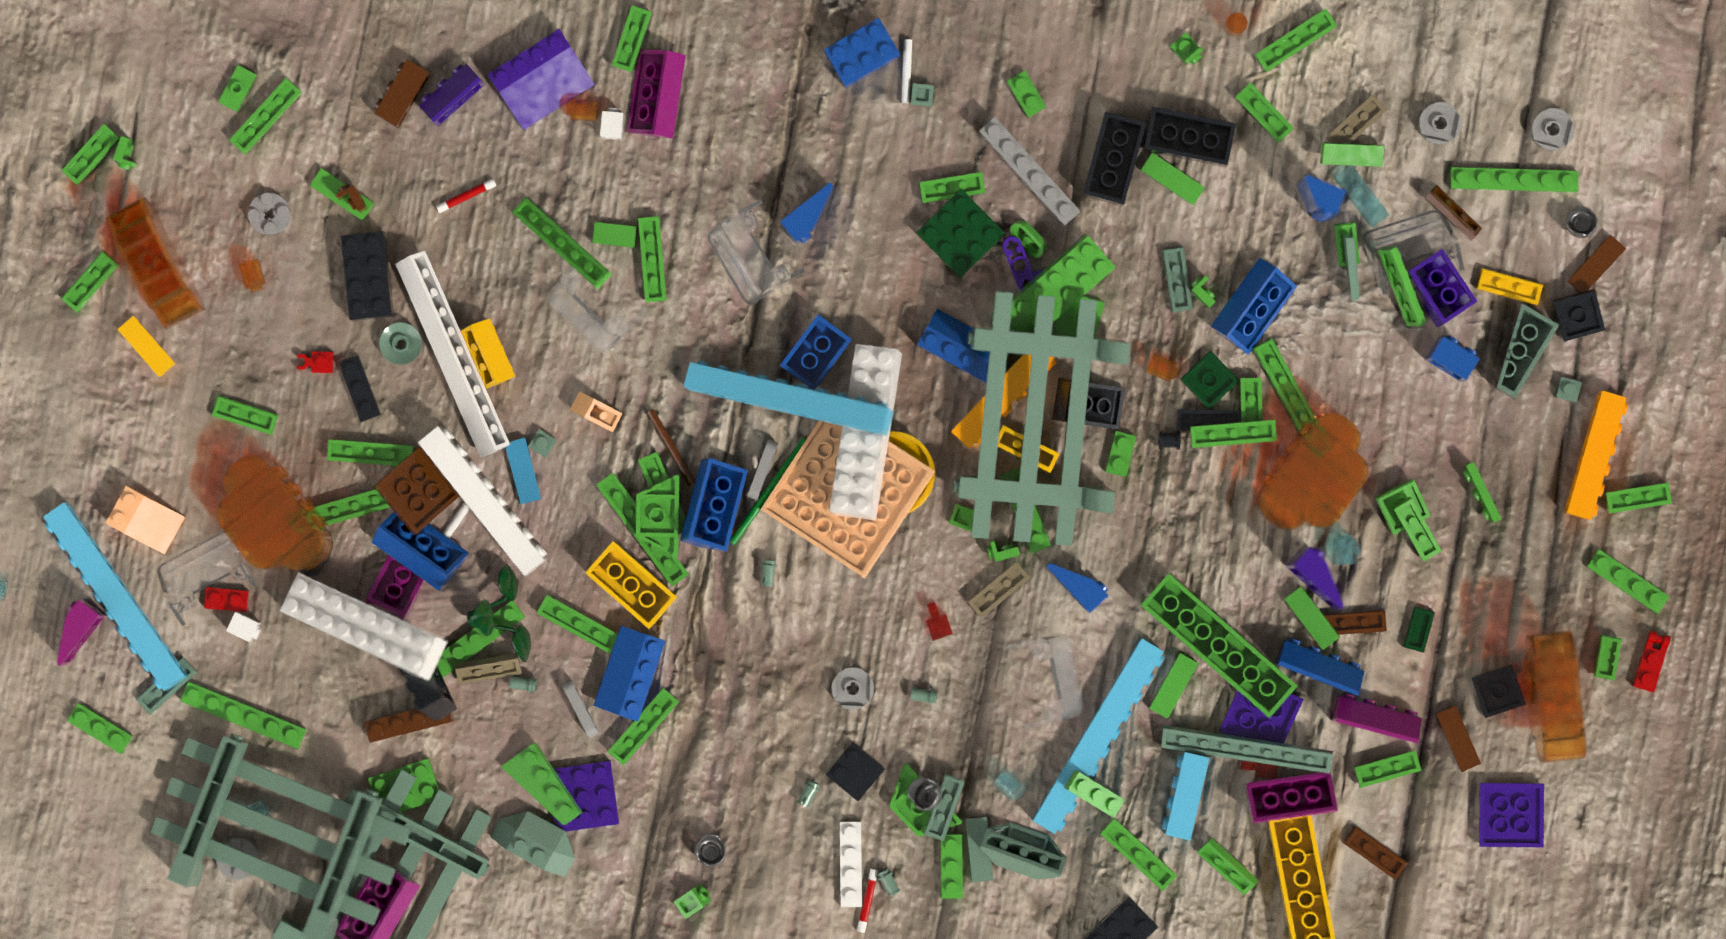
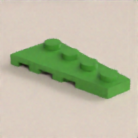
(541, 781)

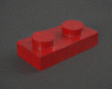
(226, 599)

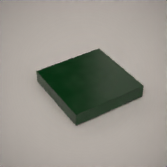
(1209, 380)

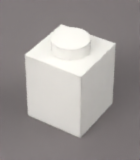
(612, 124)
(244, 627)

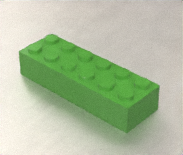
(1065, 278)

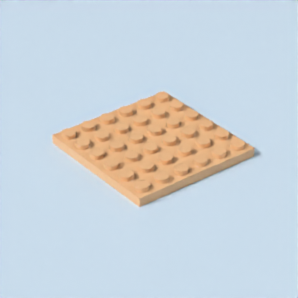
(805, 496)

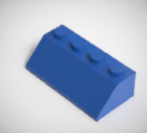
(1320, 197)
(1254, 305)
(948, 340)
(713, 505)
(425, 554)
(1320, 667)
(629, 673)

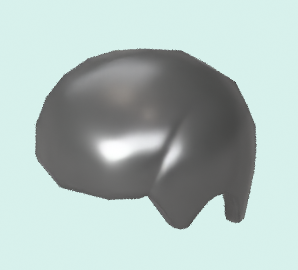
(1581, 222)
(924, 793)
(710, 850)

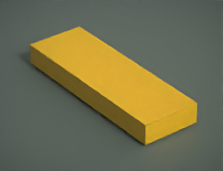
(1509, 286)
(146, 346)

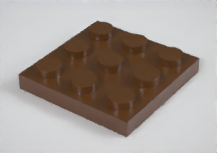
(416, 490)

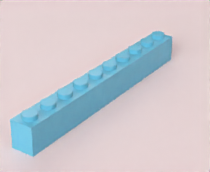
(788, 399)
(115, 596)
(1099, 733)

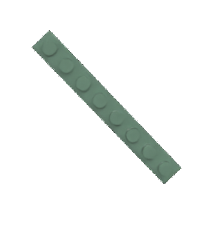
(1247, 749)

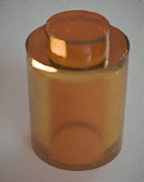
(1235, 24)
(583, 110)
(252, 275)
(1162, 368)

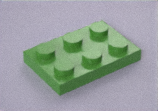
(422, 790)

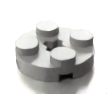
(1432, 113)
(1542, 136)
(281, 212)
(844, 696)
(244, 845)

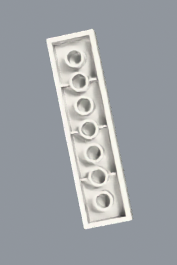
(861, 452)
(481, 499)
(363, 626)

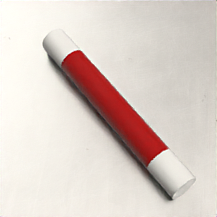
(466, 195)
(867, 900)

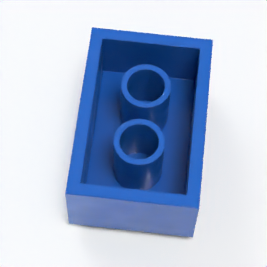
(862, 53)
(816, 352)

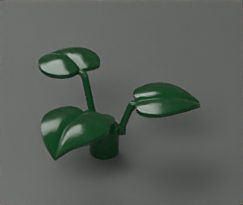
(482, 615)

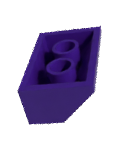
(451, 94)
(1440, 288)

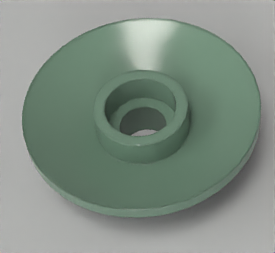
(389, 343)

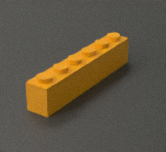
(1015, 383)
(1595, 455)

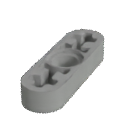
(762, 470)
(580, 708)

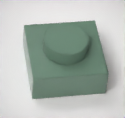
(922, 95)
(1568, 389)
(542, 443)

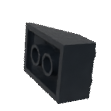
(1102, 407)

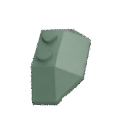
(535, 841)
(1023, 851)

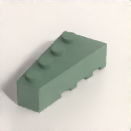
(1526, 346)

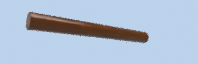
(671, 447)

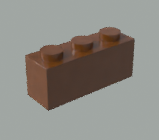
(401, 93)

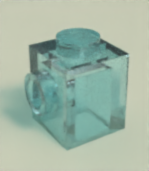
(1345, 550)

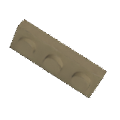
(1357, 121)
(998, 589)
(488, 668)

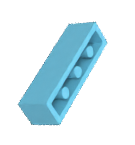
(1186, 795)

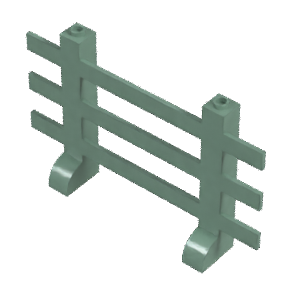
(1027, 489)
(422, 838)
(345, 856)

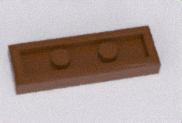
(1454, 212)
(1596, 264)
(1358, 622)
(1458, 738)
(1375, 852)

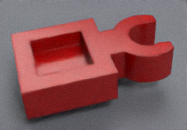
(320, 362)

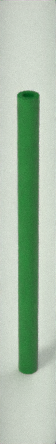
(764, 496)

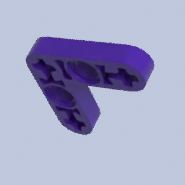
(1027, 273)

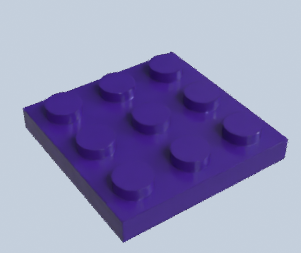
(1248, 721)
(593, 792)
(1511, 815)

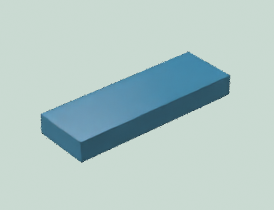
(523, 471)

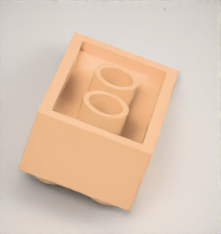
(145, 519)

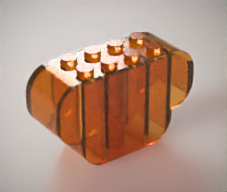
(154, 263)
(1315, 476)
(271, 518)
(1554, 696)

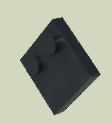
(1579, 315)
(1498, 691)
(855, 771)

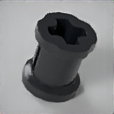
(1169, 440)

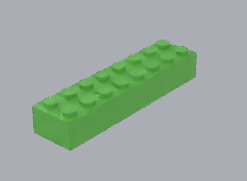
(1218, 645)

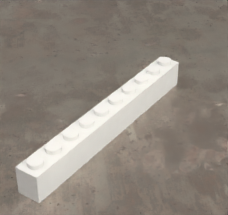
(452, 354)

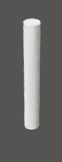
(906, 74)

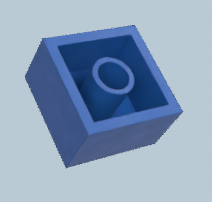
(1452, 358)

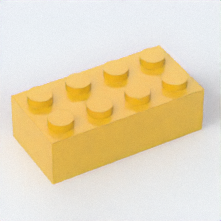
(631, 584)

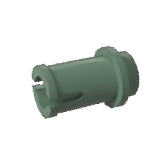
(768, 569)
(522, 683)
(924, 695)
(808, 793)
(888, 882)

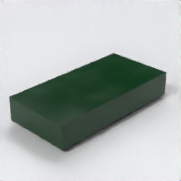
(1418, 629)

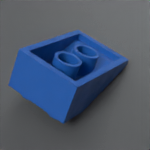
(805, 218)
(1083, 589)

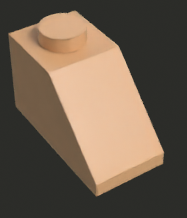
(595, 411)

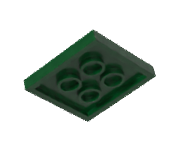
(960, 233)

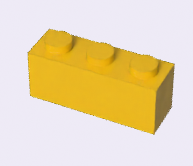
(487, 353)
(1012, 443)

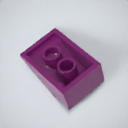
(394, 589)
(78, 627)

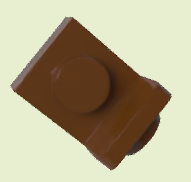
(356, 200)

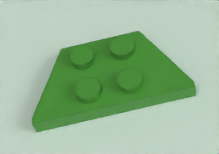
(659, 515)
(905, 808)

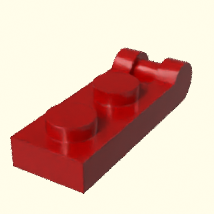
(1651, 662)

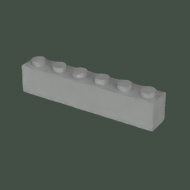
(1029, 172)

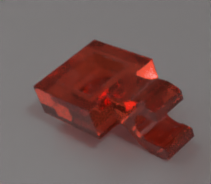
(938, 624)
(1261, 770)

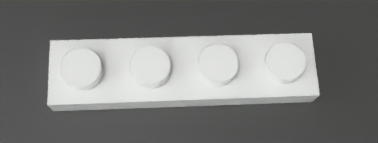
(850, 864)

